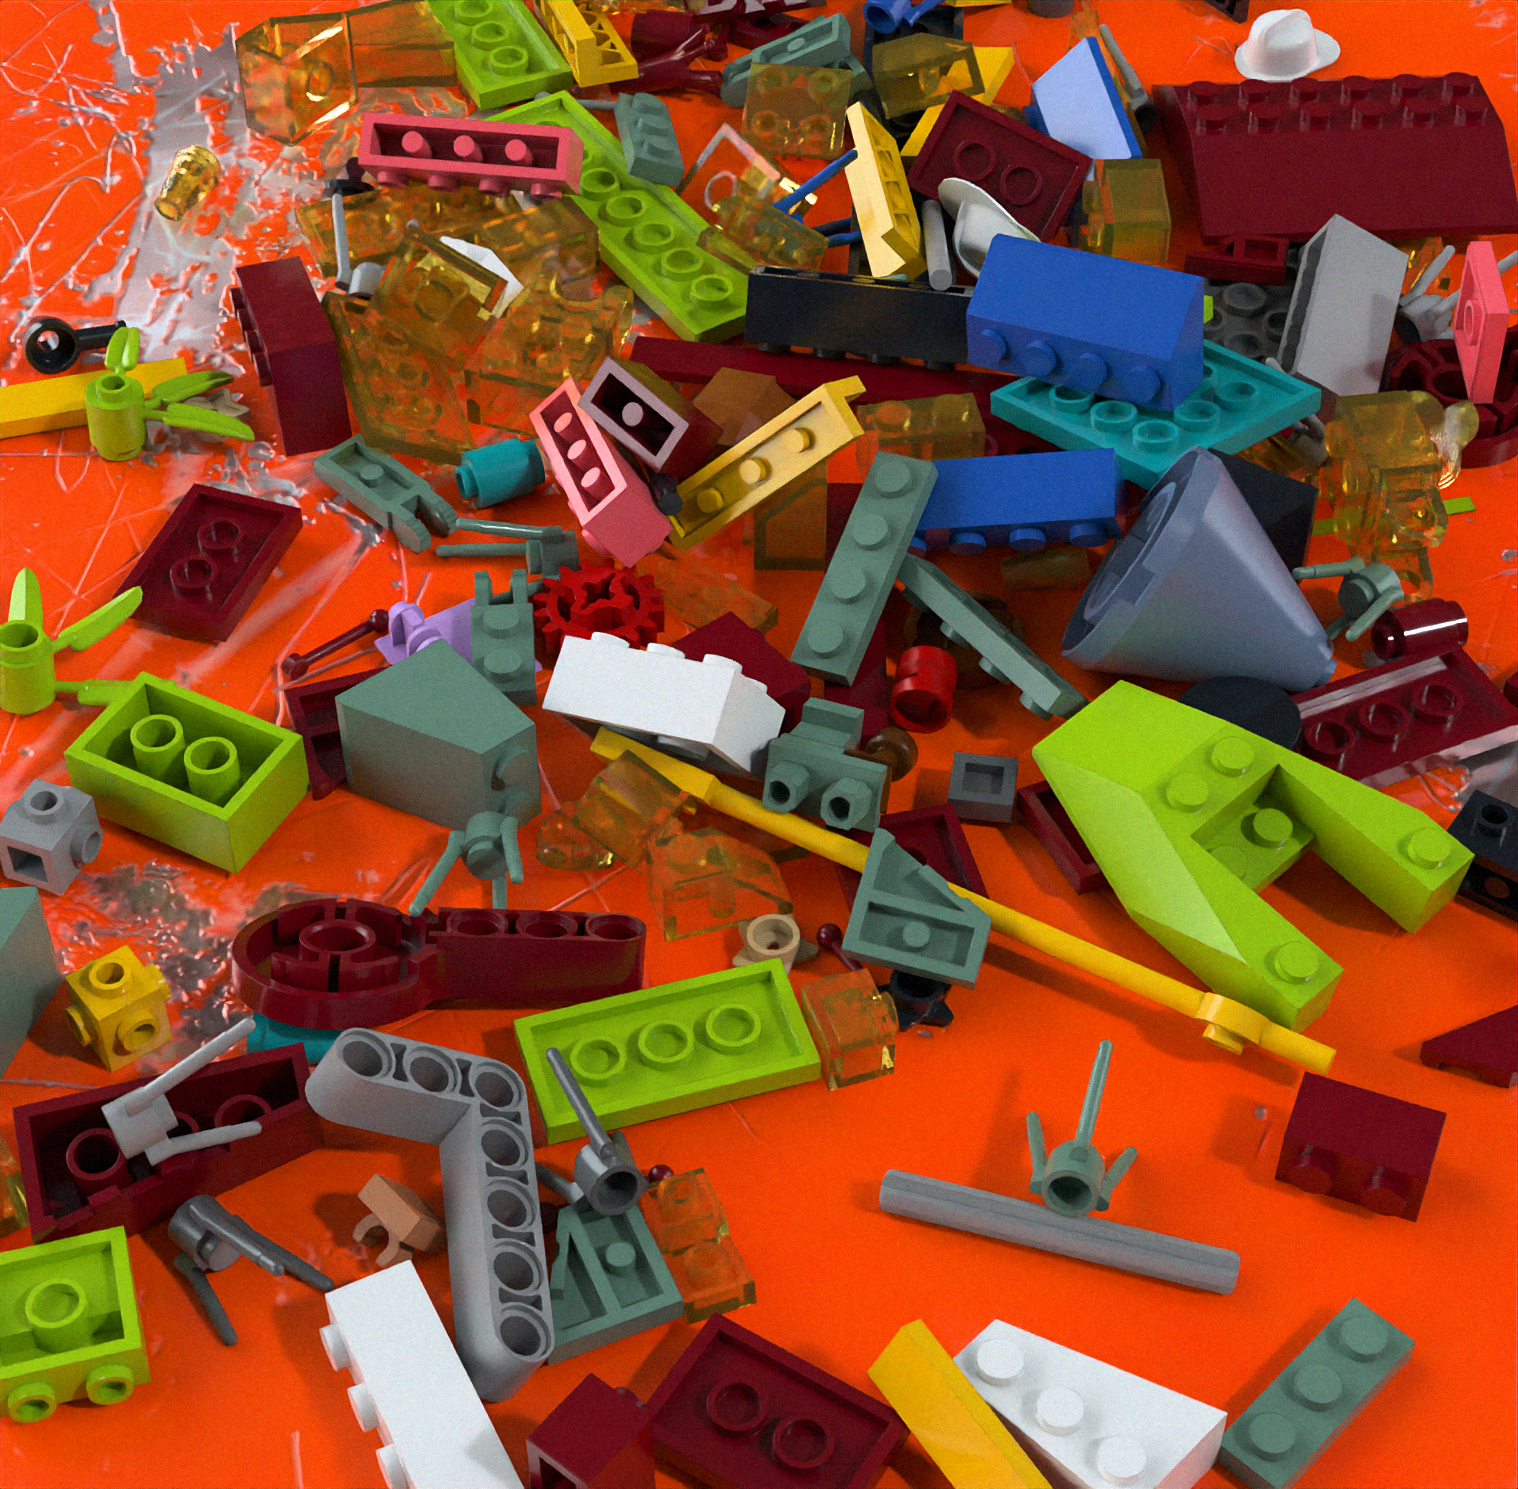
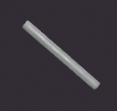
(935, 245)

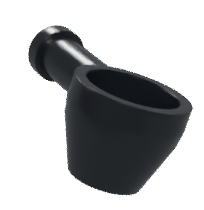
(64, 345)

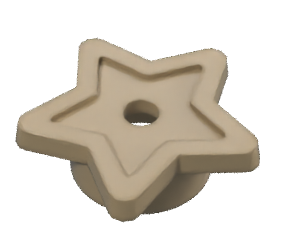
(219, 402)
(773, 930)

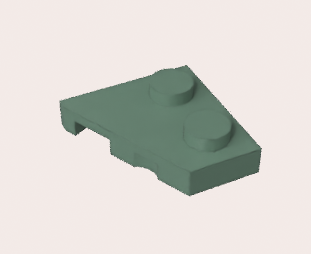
(913, 919)
(607, 1281)

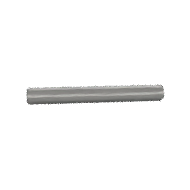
(1044, 1229)

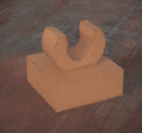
(404, 1217)

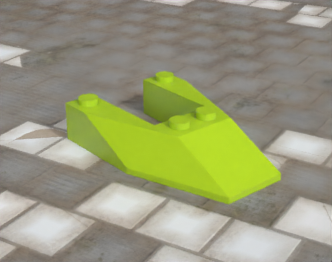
(1208, 815)

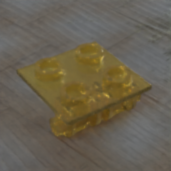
(797, 110)

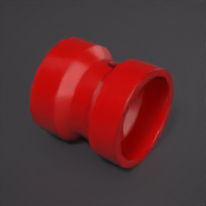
(923, 689)

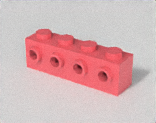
(471, 154)
(600, 479)

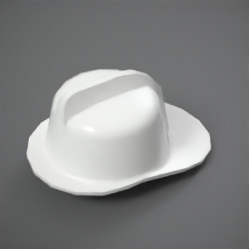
(1285, 47)
(977, 222)

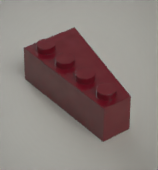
(292, 353)
(85, 1184)

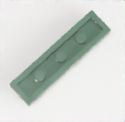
(864, 567)
(1003, 653)

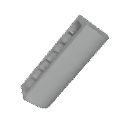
(1342, 312)

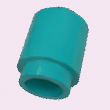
(499, 472)

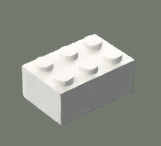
(666, 702)

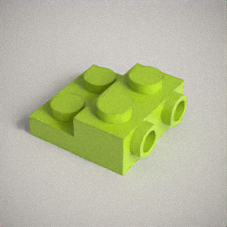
(69, 1325)

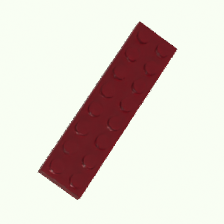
(1364, 726)

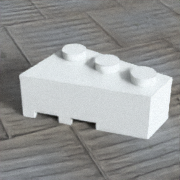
(1089, 1419)

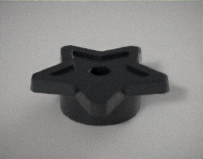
(911, 1010)

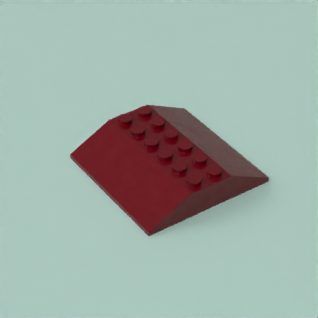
(1376, 150)

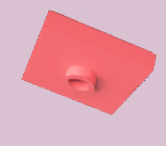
(1480, 322)

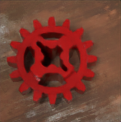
(599, 602)

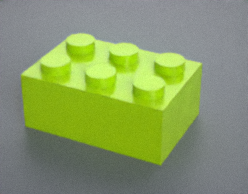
(189, 771)

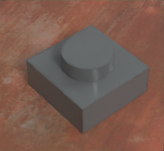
(983, 786)

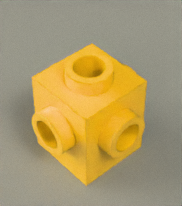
(118, 1007)

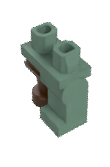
(826, 776)

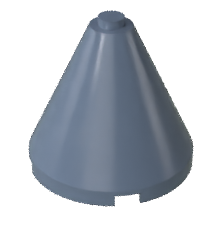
(1198, 593)

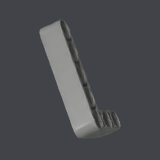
(489, 1185)

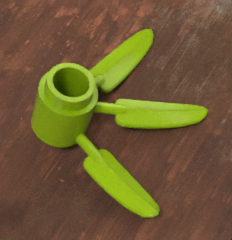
(120, 414)
(27, 652)

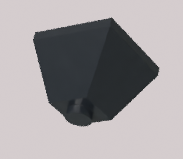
(1280, 505)

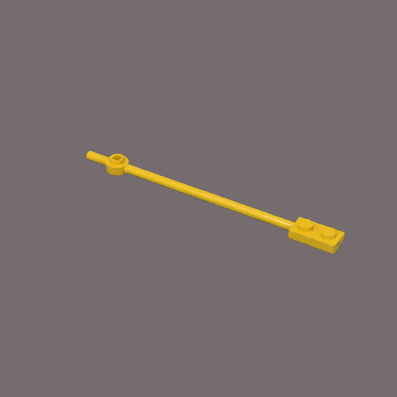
(1226, 1021)

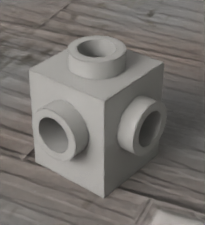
(49, 836)

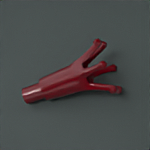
(673, 70)

